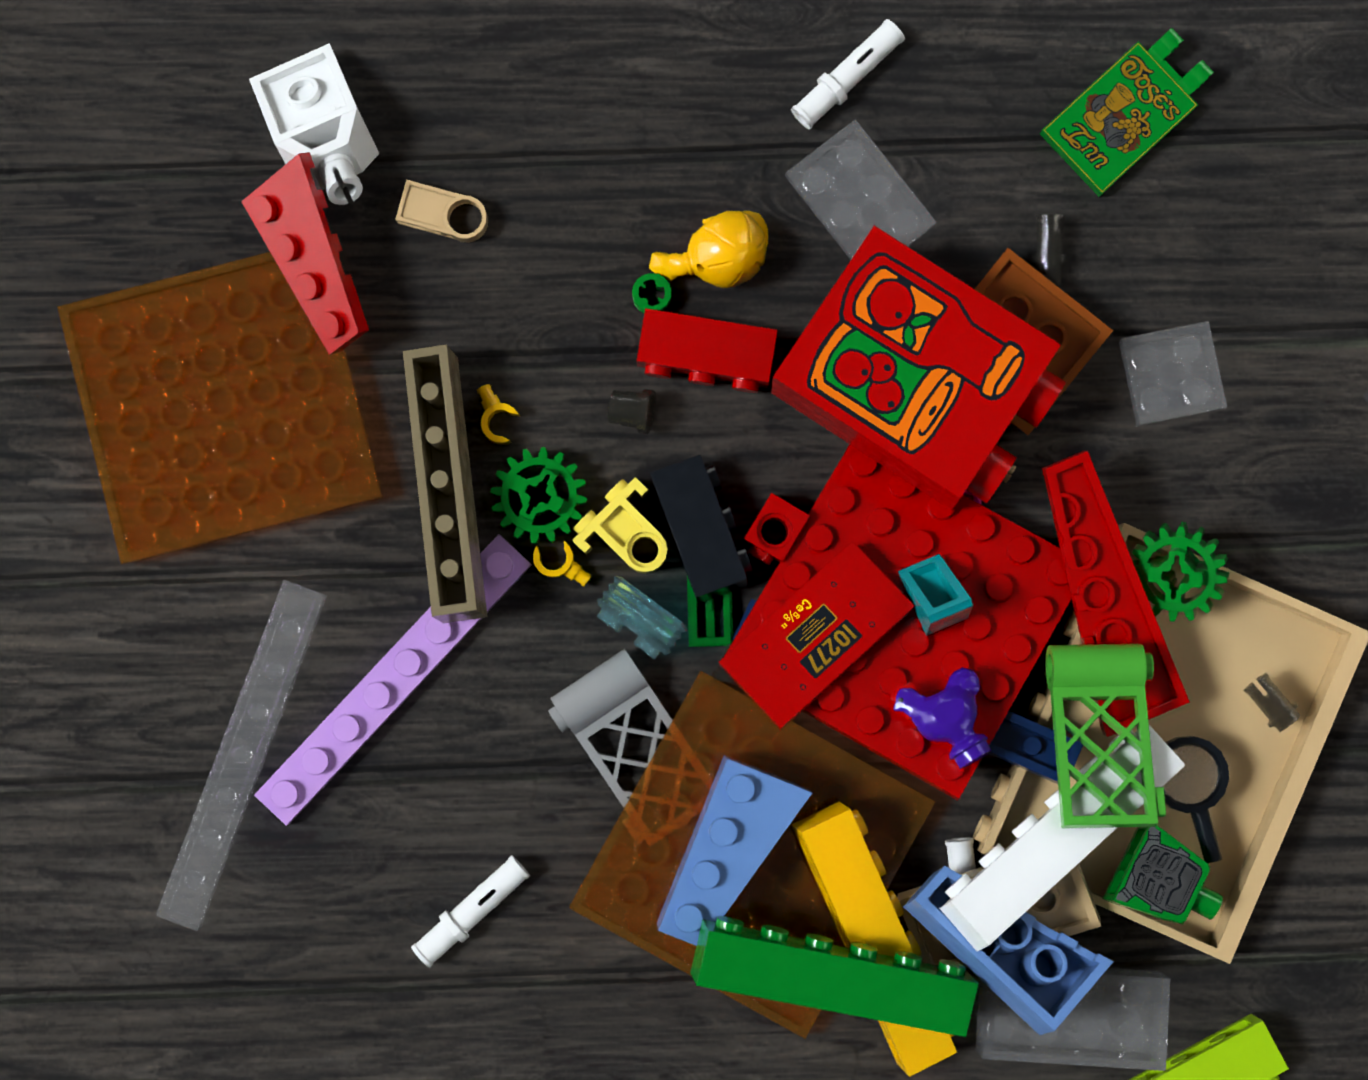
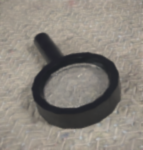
(1198, 788)

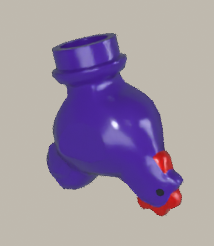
(947, 715)

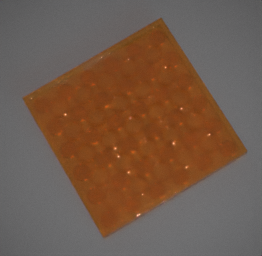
(214, 408)
(654, 828)

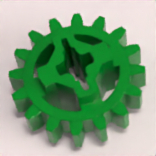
(522, 486)
(1196, 572)

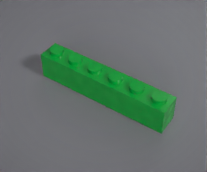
(833, 976)

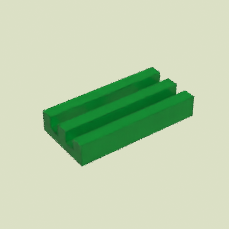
(710, 639)

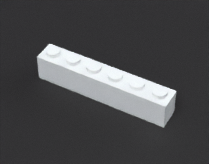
(1044, 850)

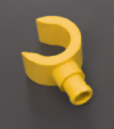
(493, 406)
(570, 568)

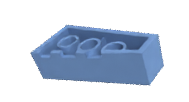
(730, 841)
(1027, 966)

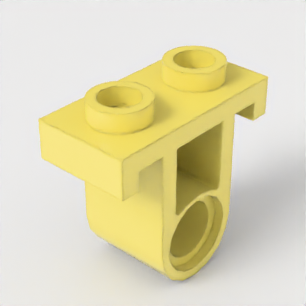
(622, 527)

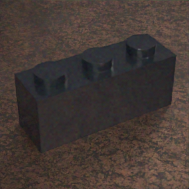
(701, 528)

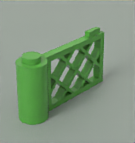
(1103, 674)

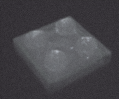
(1172, 373)

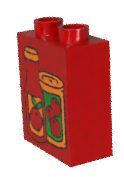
(919, 371)

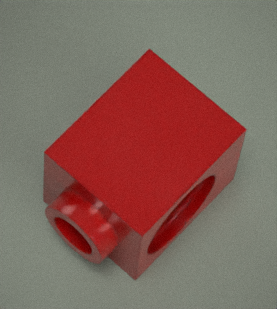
(789, 516)

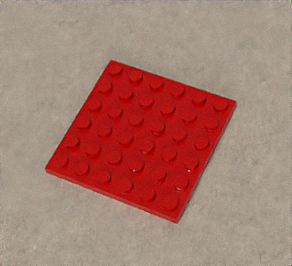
(1006, 570)

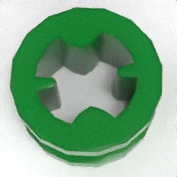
(661, 285)

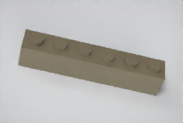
(444, 484)

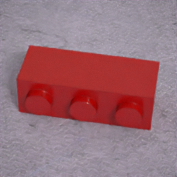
(706, 350)

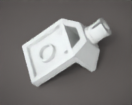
(315, 112)

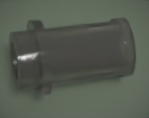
(1274, 704)

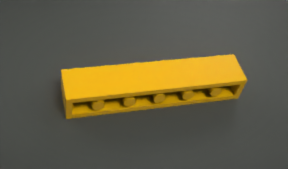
(866, 914)

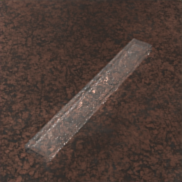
(241, 755)

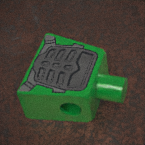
(1162, 878)

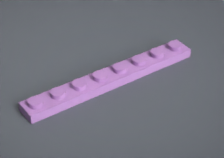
(381, 693)

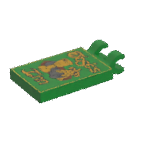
(1125, 113)

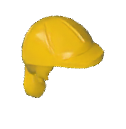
(721, 252)

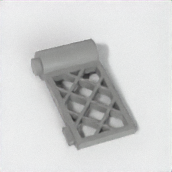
(601, 699)

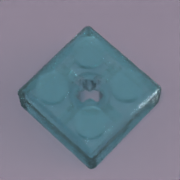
(652, 624)

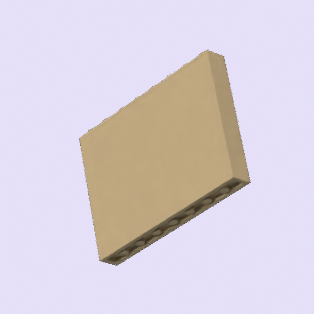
(1216, 657)

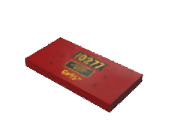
(816, 635)

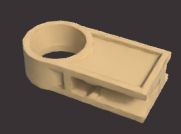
(430, 211)

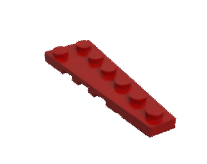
(1105, 583)

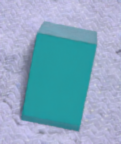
(936, 594)

